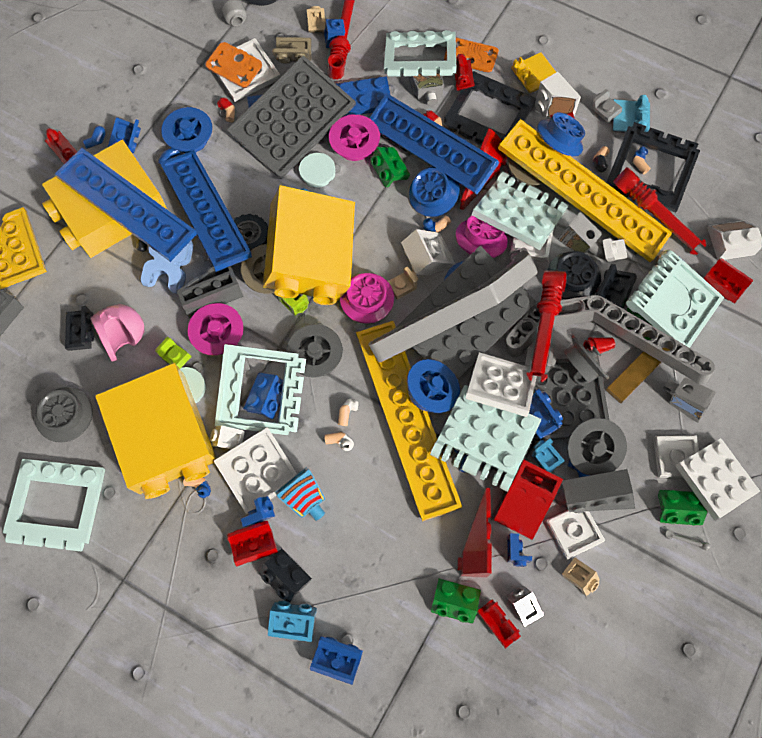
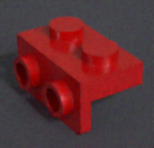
(728, 280)
(252, 543)

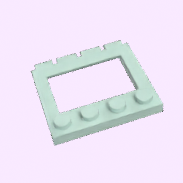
(414, 39)
(231, 385)
(55, 536)

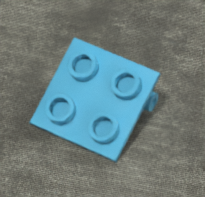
(632, 112)

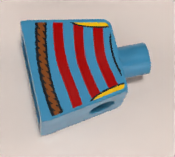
(303, 495)

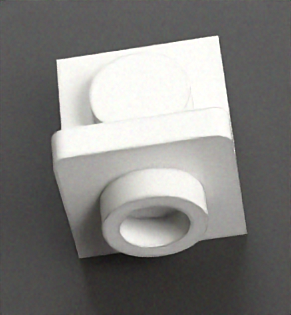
(614, 249)
(226, 437)

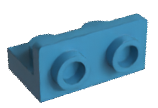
(292, 621)

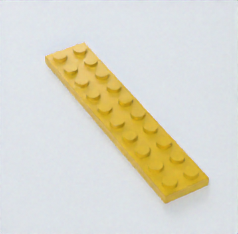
(585, 191)
(410, 430)

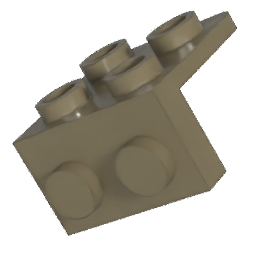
(292, 49)

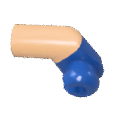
(639, 160)
(438, 226)
(201, 486)

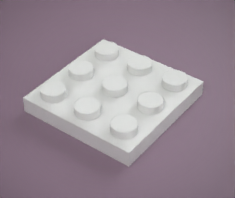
(267, 74)
(501, 385)
(255, 469)
(717, 479)

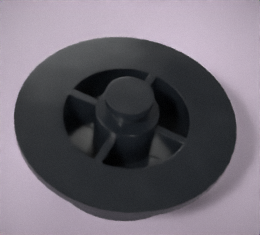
(581, 274)

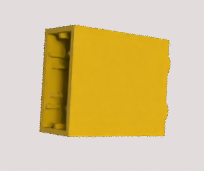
(87, 223)
(309, 245)
(156, 431)

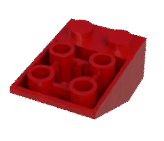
(528, 499)

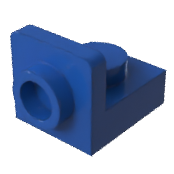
(332, 29)
(263, 512)
(514, 547)

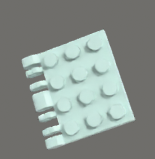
(519, 212)
(677, 300)
(486, 437)

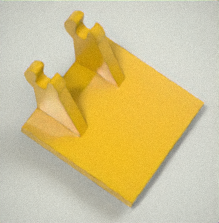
(532, 71)

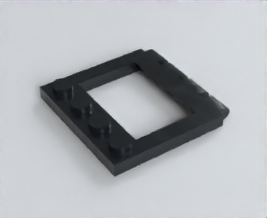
(492, 89)
(669, 145)

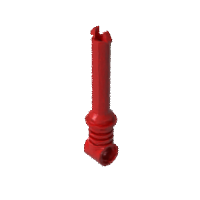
(340, 45)
(647, 199)
(549, 307)

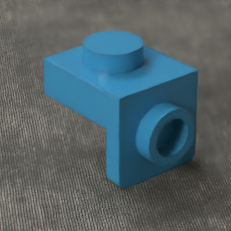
(547, 456)

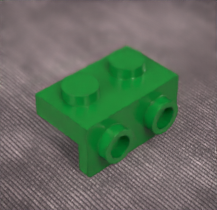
(389, 165)
(681, 508)
(456, 601)

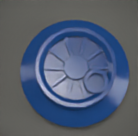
(187, 129)
(562, 134)
(433, 192)
(432, 386)

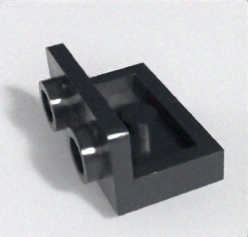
(616, 285)
(79, 330)
(284, 575)

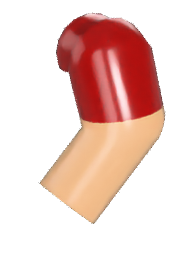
(225, 104)
(434, 117)

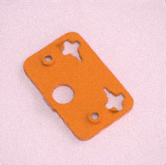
(478, 53)
(232, 69)

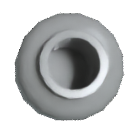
(234, 12)

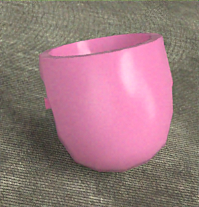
(118, 326)

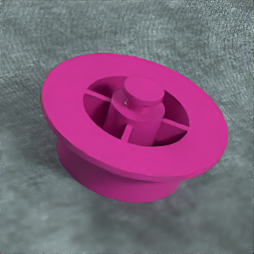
(354, 137)
(478, 233)
(368, 298)
(214, 327)

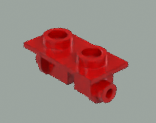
(464, 73)
(60, 145)
(499, 625)

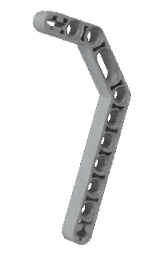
(457, 310)
(618, 327)

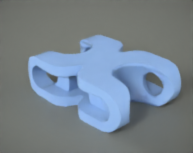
(159, 265)

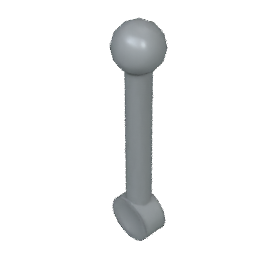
(670, 534)

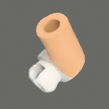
(345, 409)
(341, 439)

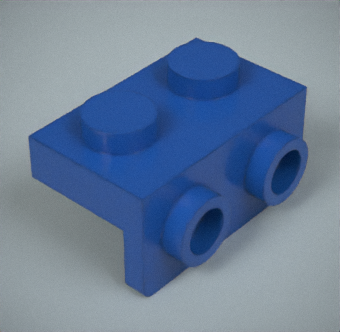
(126, 131)
(265, 395)
(542, 409)
(336, 660)

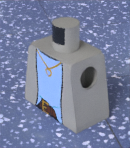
(689, 397)

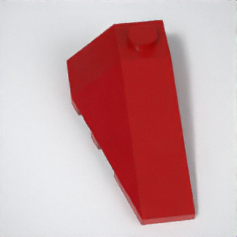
(489, 146)
(477, 552)

